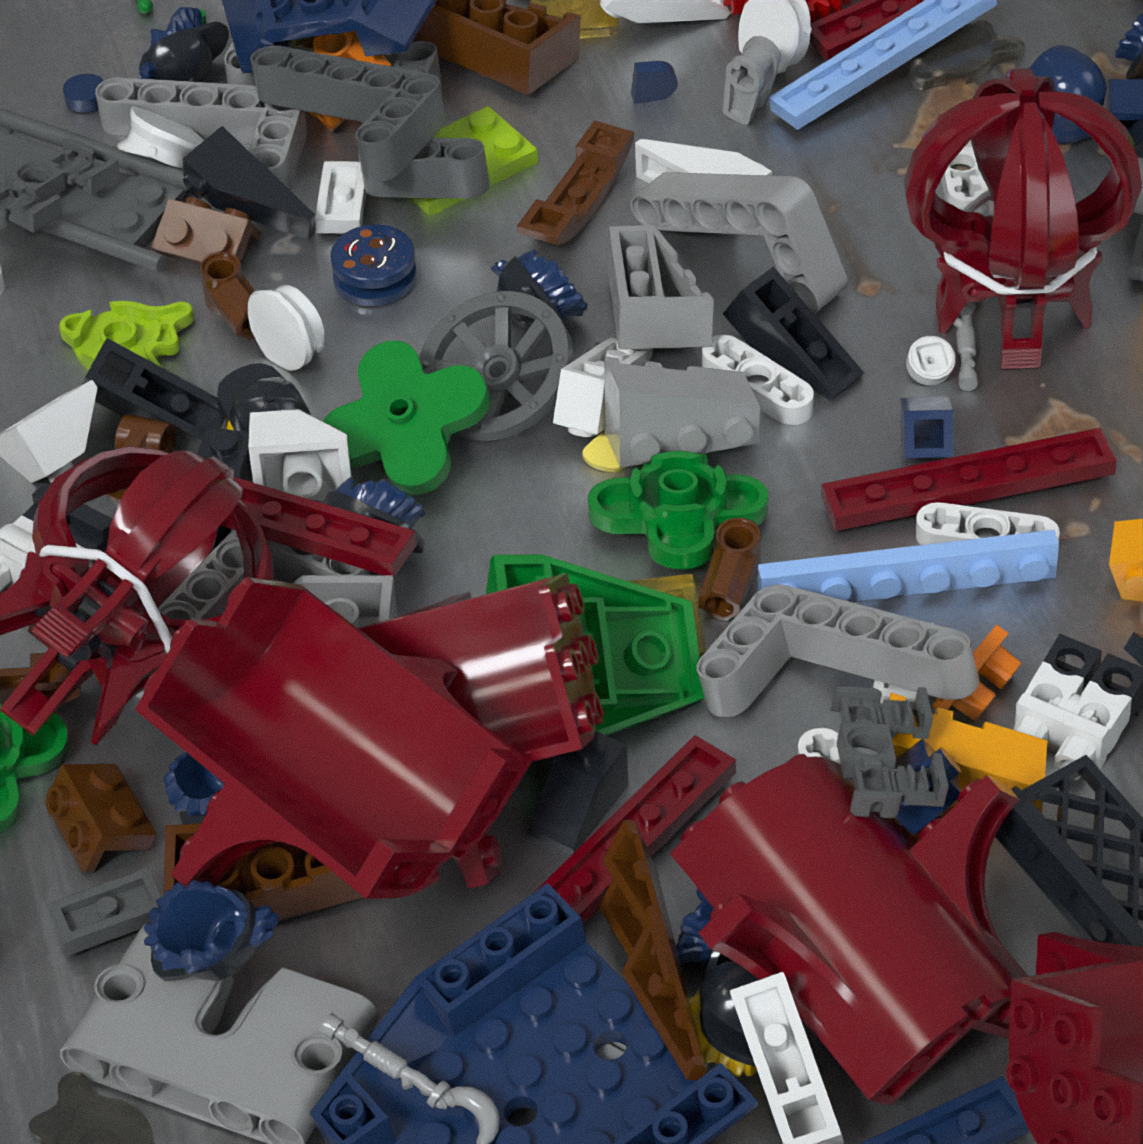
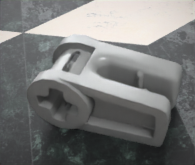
(750, 79)

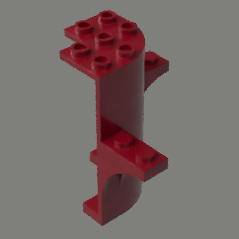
(518, 673)
(325, 744)
(872, 931)
(1079, 1042)

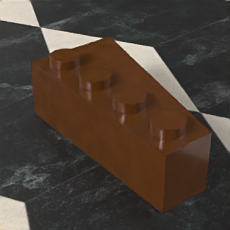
(503, 40)
(270, 876)

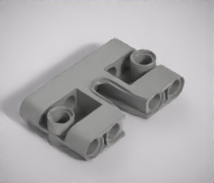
(252, 1080)

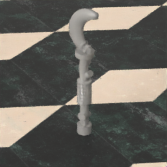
(966, 347)
(396, 1067)

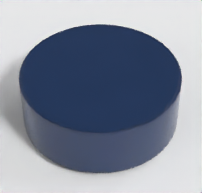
(80, 92)

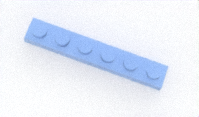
(873, 58)
(921, 567)

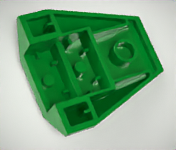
(640, 636)

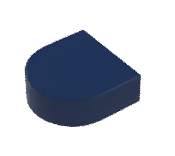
(653, 81)

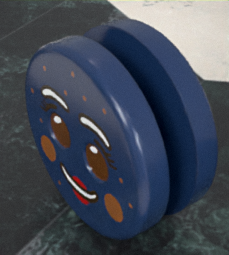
(373, 265)

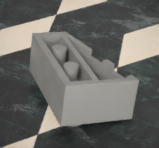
(653, 295)
(676, 410)

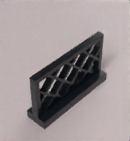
(1064, 877)

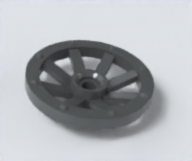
(501, 359)

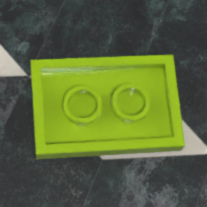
(504, 148)

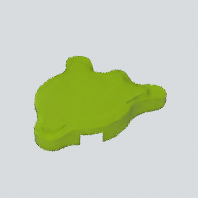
(136, 326)

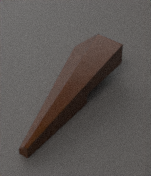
(653, 970)

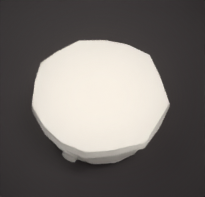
(781, 22)
(159, 138)
(285, 326)

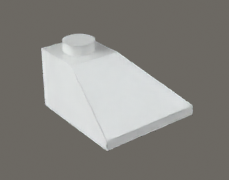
(50, 436)
(297, 453)

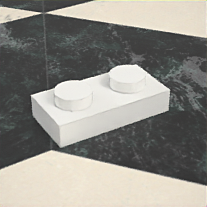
(340, 197)

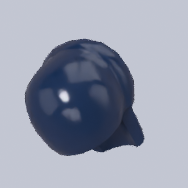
(1074, 74)

